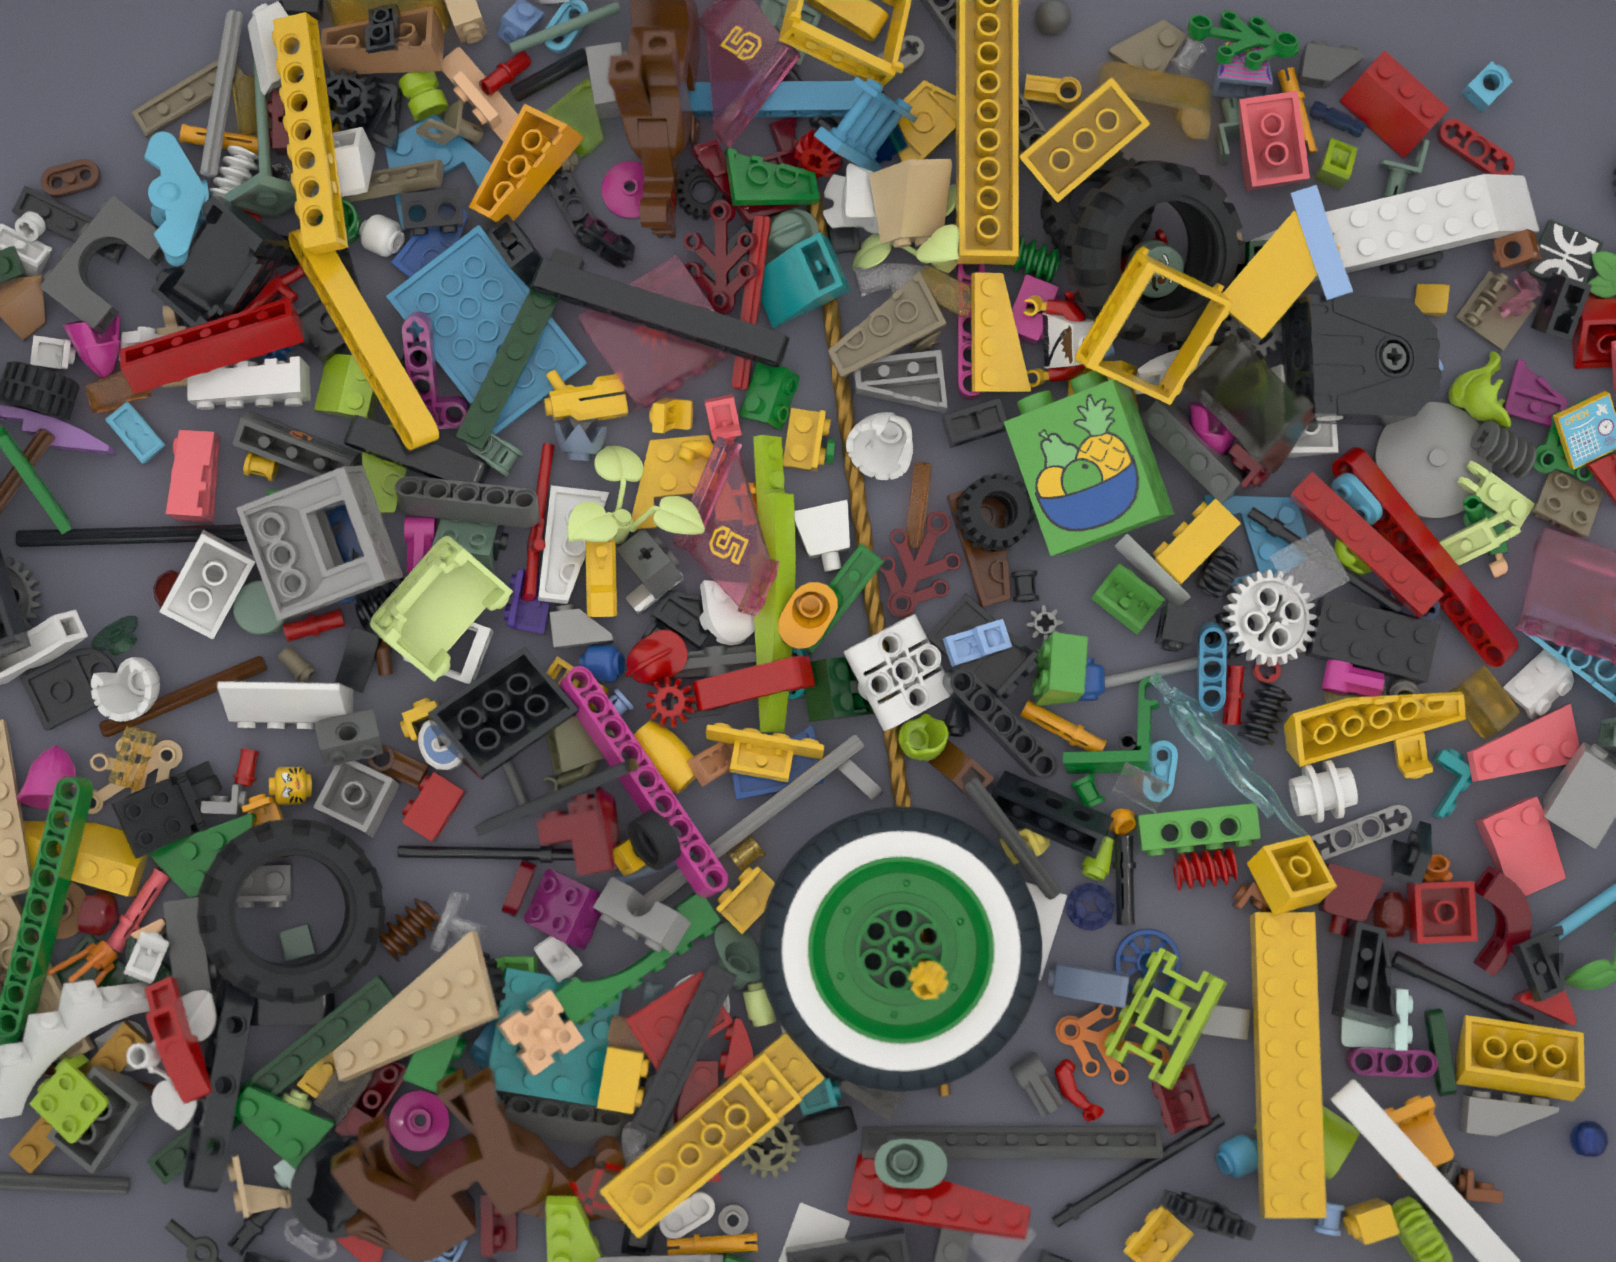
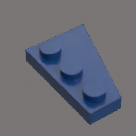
(423, 249)
(751, 786)

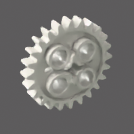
(1247, 604)

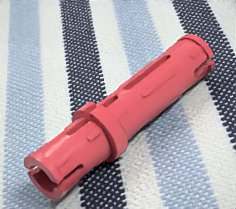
(138, 909)

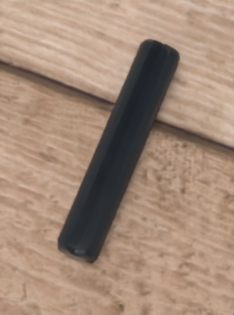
(549, 75)

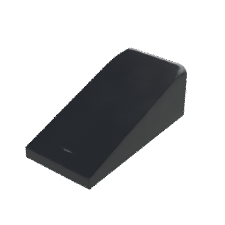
(358, 659)

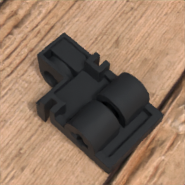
(165, 811)

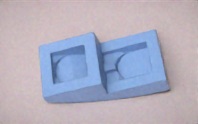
(977, 643)

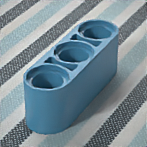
(1217, 679)

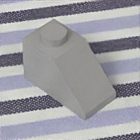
(576, 629)

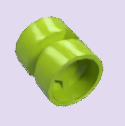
(423, 94)

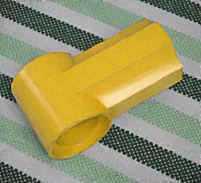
(1048, 89)

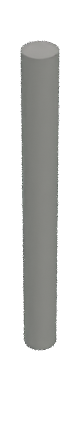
(1162, 670)

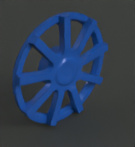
(1143, 956)

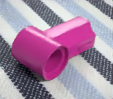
(419, 536)
(1343, 678)

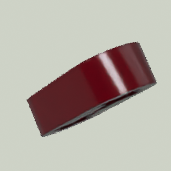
(519, 888)

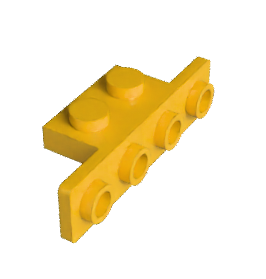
(761, 753)

